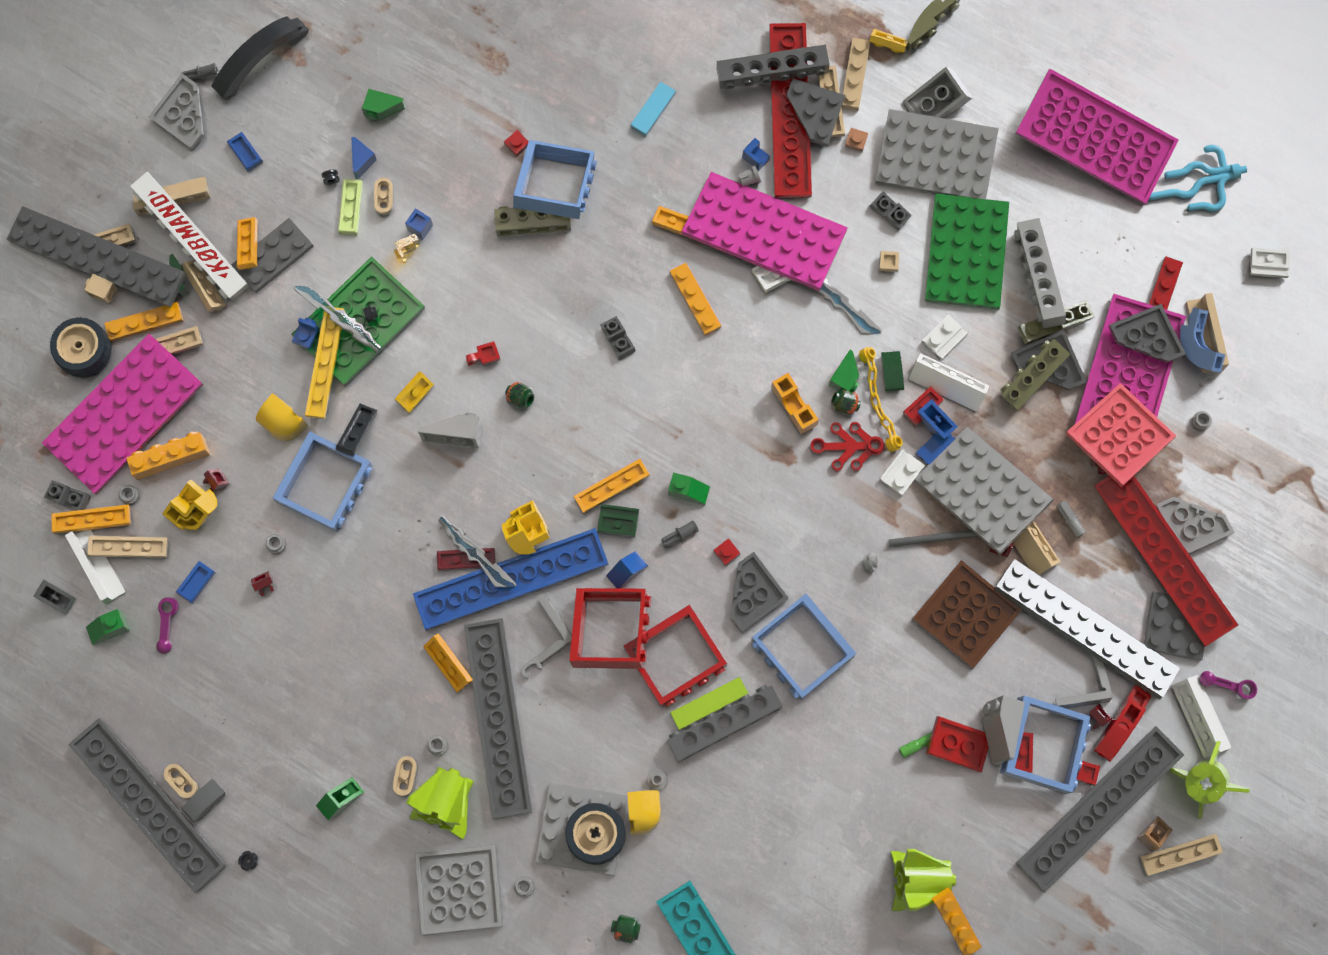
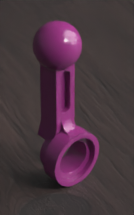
(164, 645)
(1208, 678)

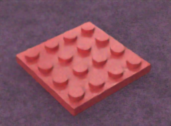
(1120, 435)

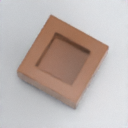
(856, 139)

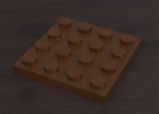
(966, 614)

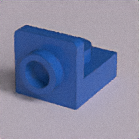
(305, 333)

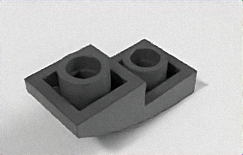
(890, 211)
(617, 337)
(66, 496)
(202, 800)

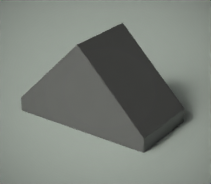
(54, 597)

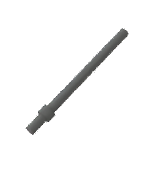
(932, 538)

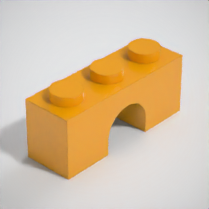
(789, 397)

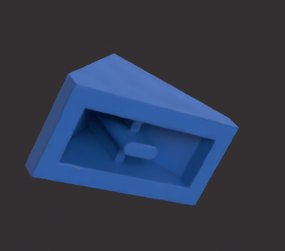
(361, 157)
(936, 420)
(626, 570)

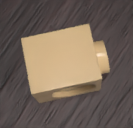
(100, 288)

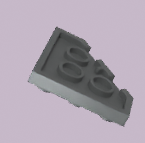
(815, 109)
(1149, 334)
(1067, 374)
(754, 593)
(1169, 630)

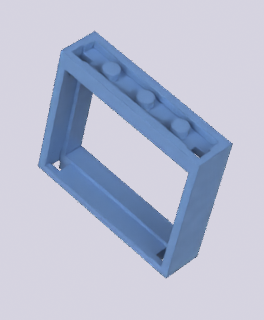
(560, 154)
(297, 466)
(826, 626)
(1008, 768)

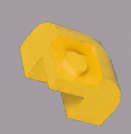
(280, 419)
(191, 507)
(525, 529)
(643, 811)

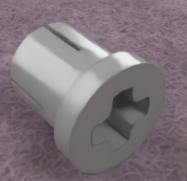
(749, 176)

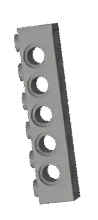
(1033, 231)

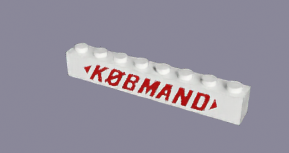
(188, 234)

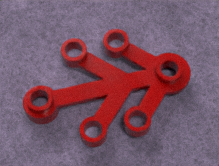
(849, 445)

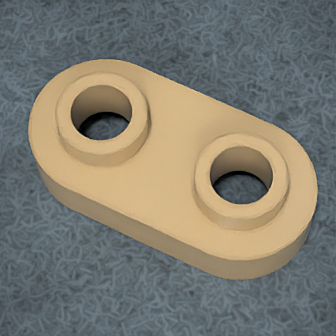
(383, 197)
(403, 776)
(181, 781)

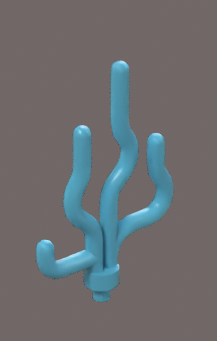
(1220, 175)

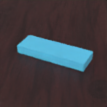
(653, 108)

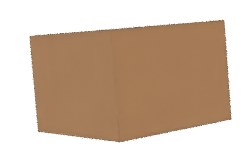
(1155, 834)

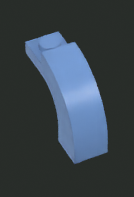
(1194, 345)

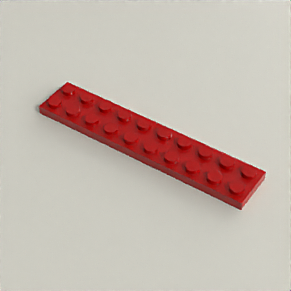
(790, 139)
(1168, 559)

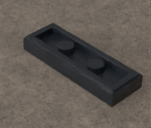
(356, 430)

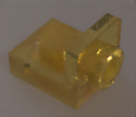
(407, 245)

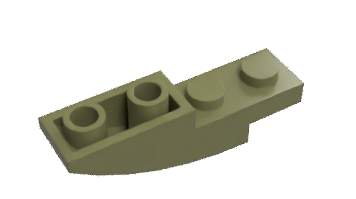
(928, 21)
(1075, 315)

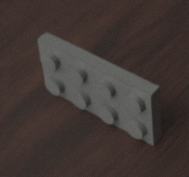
(275, 254)

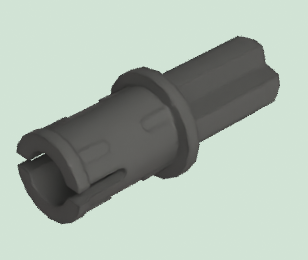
(201, 72)
(680, 534)

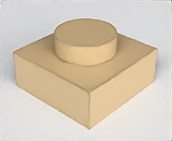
(889, 261)

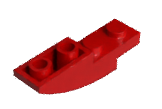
(1123, 723)

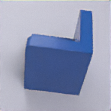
(755, 155)
(419, 224)

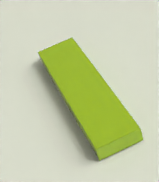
(709, 703)

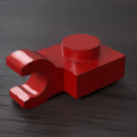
(485, 353)

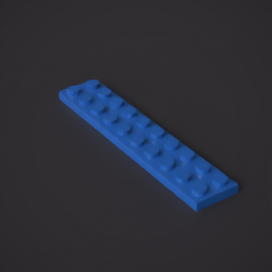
(529, 571)

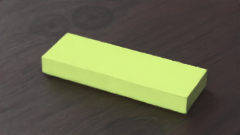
(350, 207)

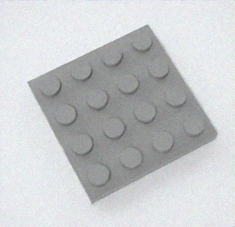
(560, 805)
(458, 890)

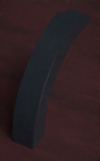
(253, 51)

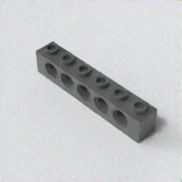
(780, 60)
(764, 693)

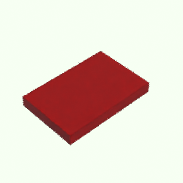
(958, 744)

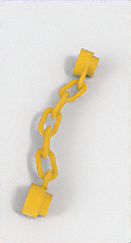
(893, 442)

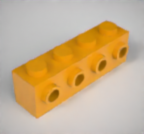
(167, 456)

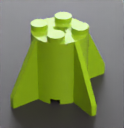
(1217, 776)
(443, 801)
(919, 879)

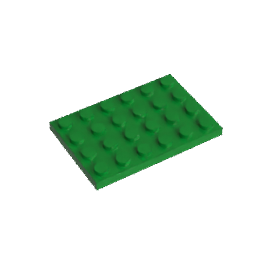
(967, 251)
(394, 307)

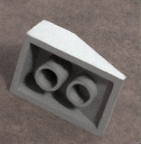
(939, 95)
(456, 431)
(1002, 727)

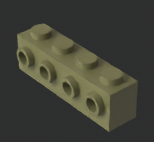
(520, 222)
(1035, 374)

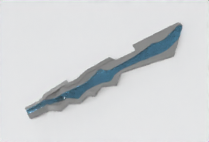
(839, 300)
(339, 317)
(475, 553)

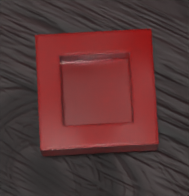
(516, 143)
(726, 552)
(1088, 773)

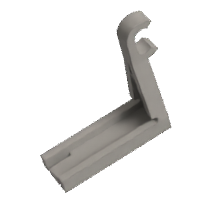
(557, 646)
(1103, 696)

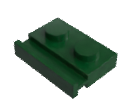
(618, 520)

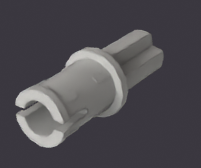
(1071, 519)

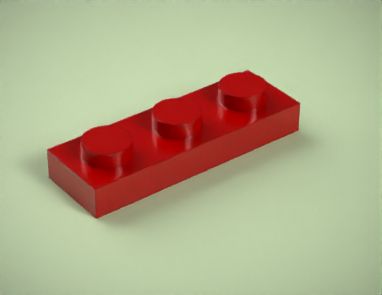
(1166, 282)

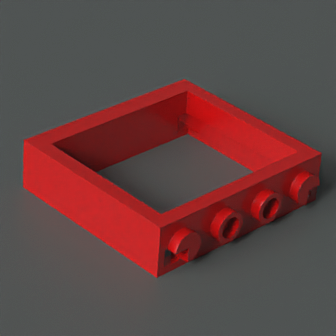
(608, 594)
(700, 679)

